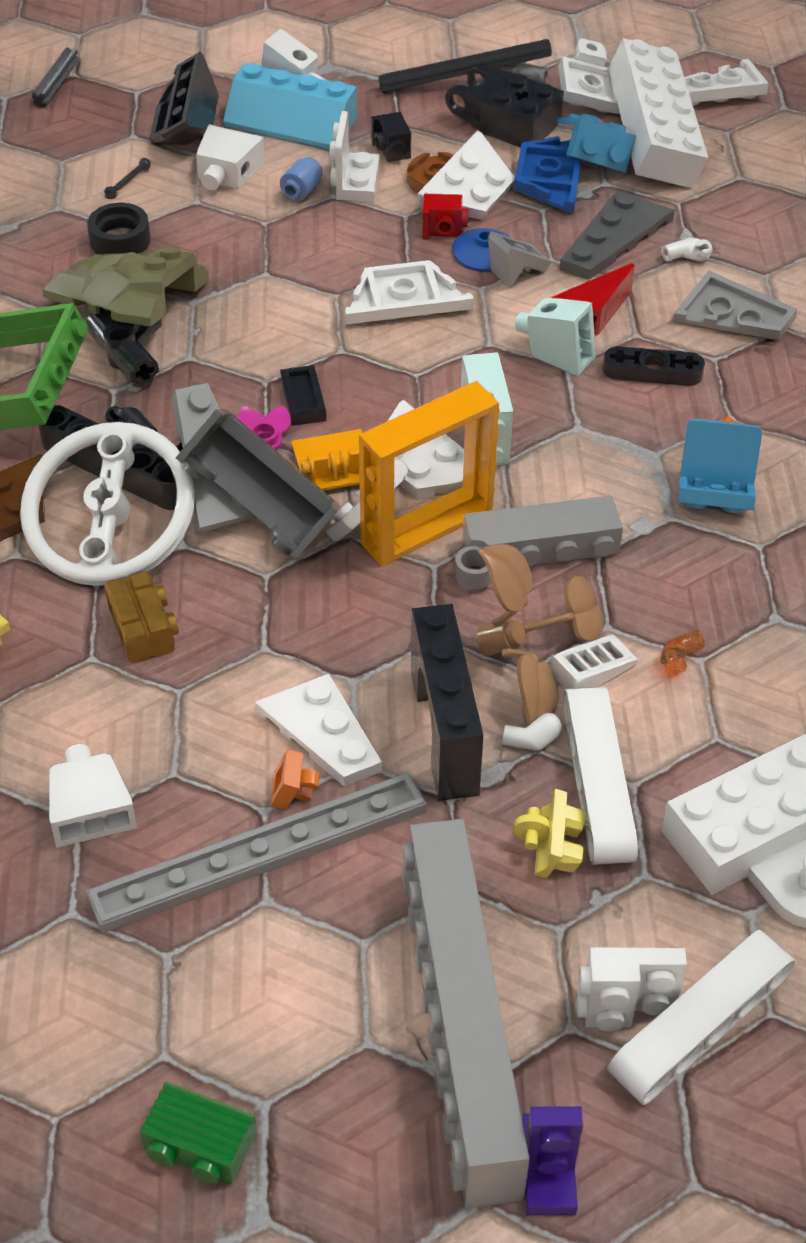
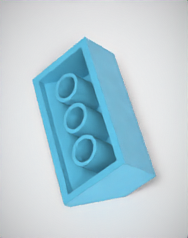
(288, 105)

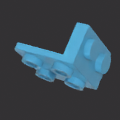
(598, 142)
(719, 465)

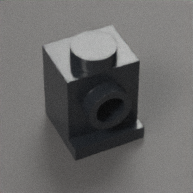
(391, 136)

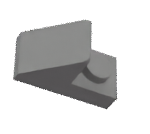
(512, 256)

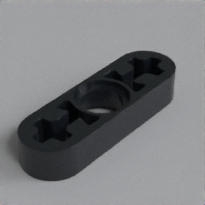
(620, 362)

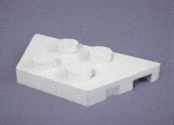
(475, 174)
(405, 292)
(431, 466)

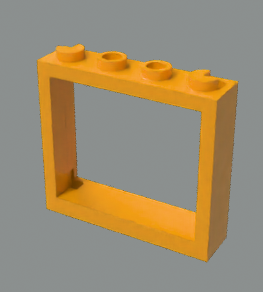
(393, 539)

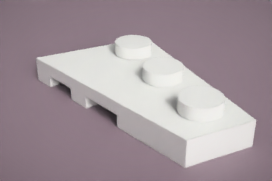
(325, 727)

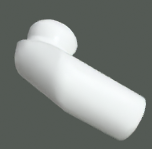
(688, 248)
(536, 735)

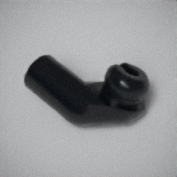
(127, 415)

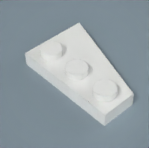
(727, 83)

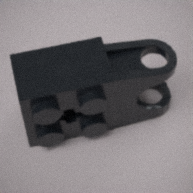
(507, 105)

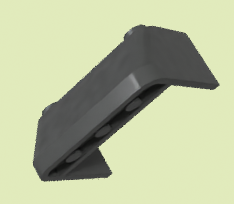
(259, 480)

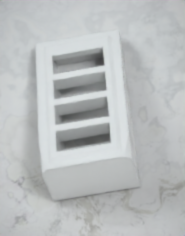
(566, 662)

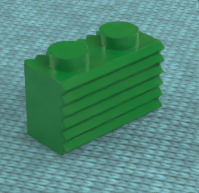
(197, 1134)

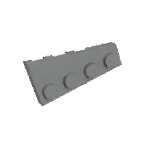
(212, 504)

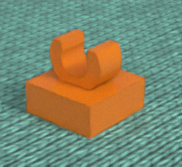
(292, 781)

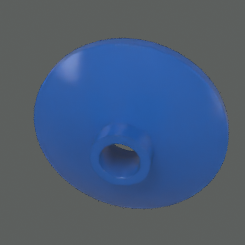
(472, 249)

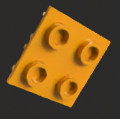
(330, 459)

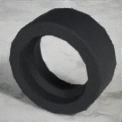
(118, 216)

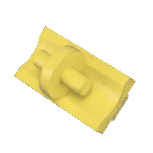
(545, 832)

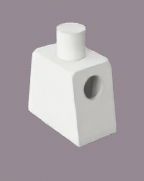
(289, 54)
(228, 157)
(87, 798)

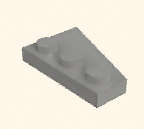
(734, 308)

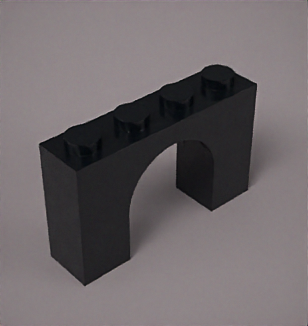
(444, 680)

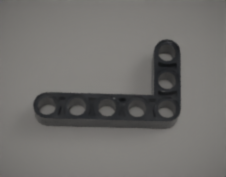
(146, 478)

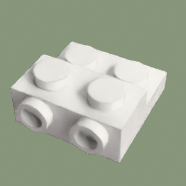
(627, 981)

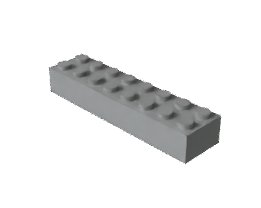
(465, 1017)

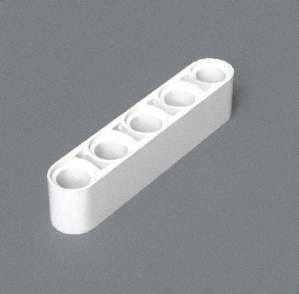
(600, 776)
(701, 1017)

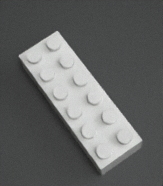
(659, 112)

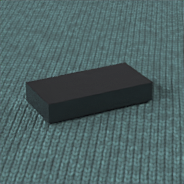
(303, 395)

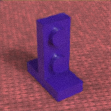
(552, 1148)

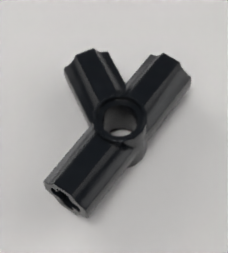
(125, 345)

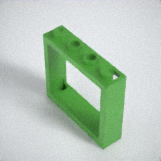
(65, 332)

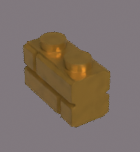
(141, 617)

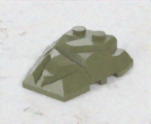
(128, 283)

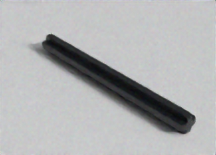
(462, 65)

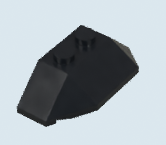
(186, 104)

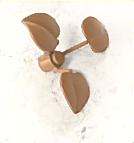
(511, 583)

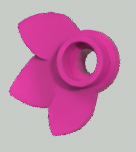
(267, 427)

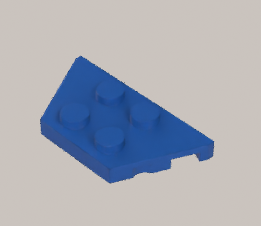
(548, 173)

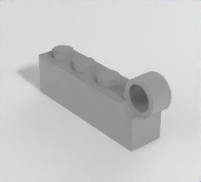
(541, 534)

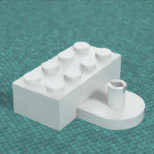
(750, 828)

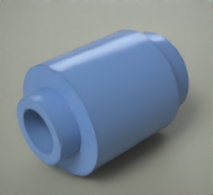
(301, 179)

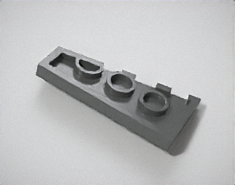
(614, 231)

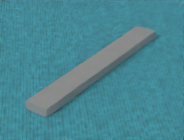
(255, 852)

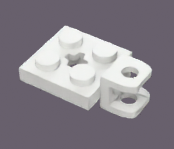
(586, 79)

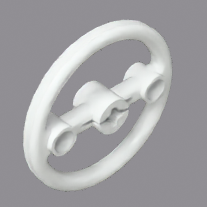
(106, 503)

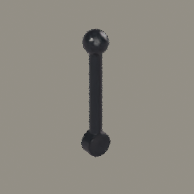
(111, 191)

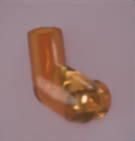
(677, 648)

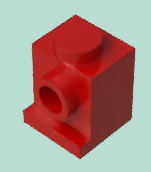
(443, 215)

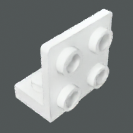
(353, 173)

